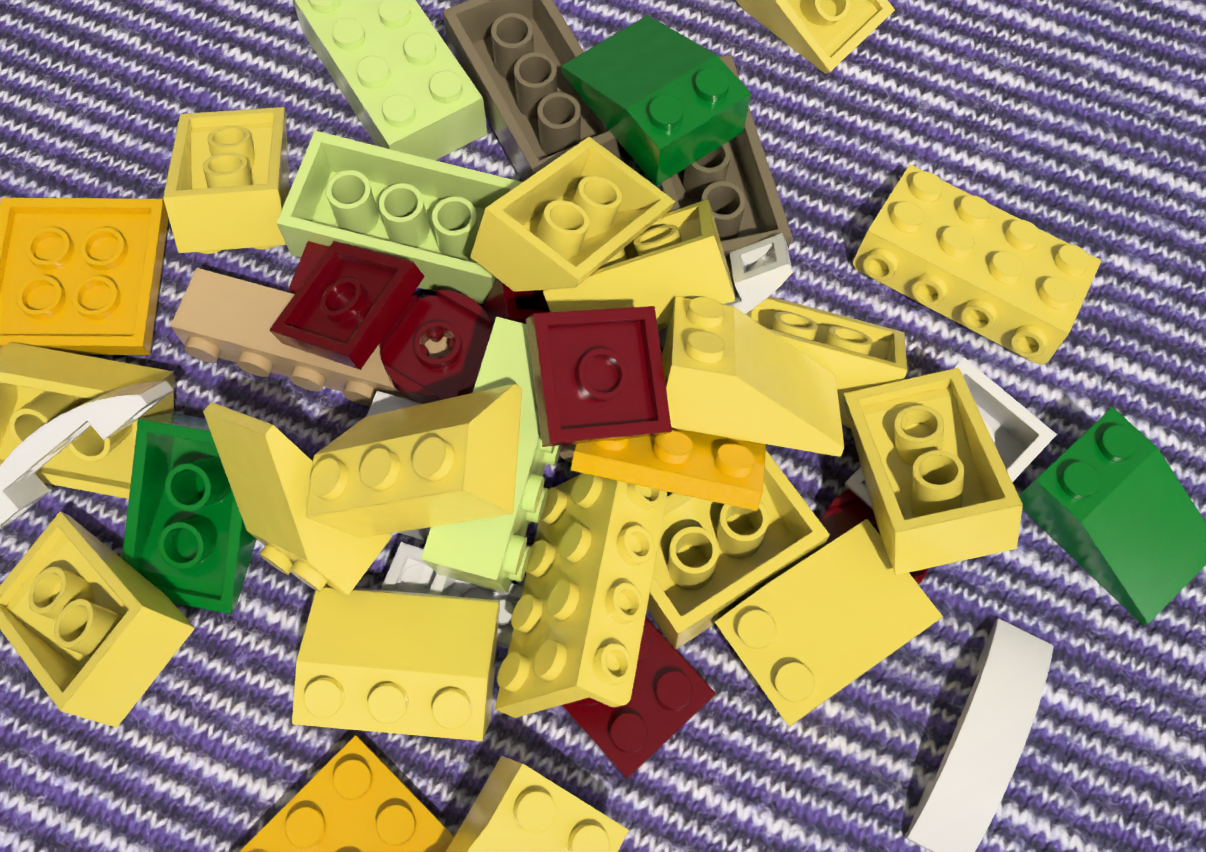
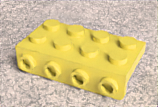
(977, 265)
(583, 597)

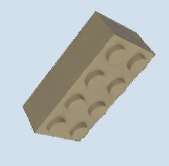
(515, 63)
(737, 187)

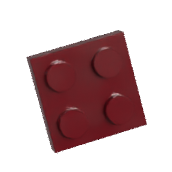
(347, 304)
(598, 375)
(661, 703)

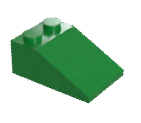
(660, 96)
(1121, 515)
(184, 516)

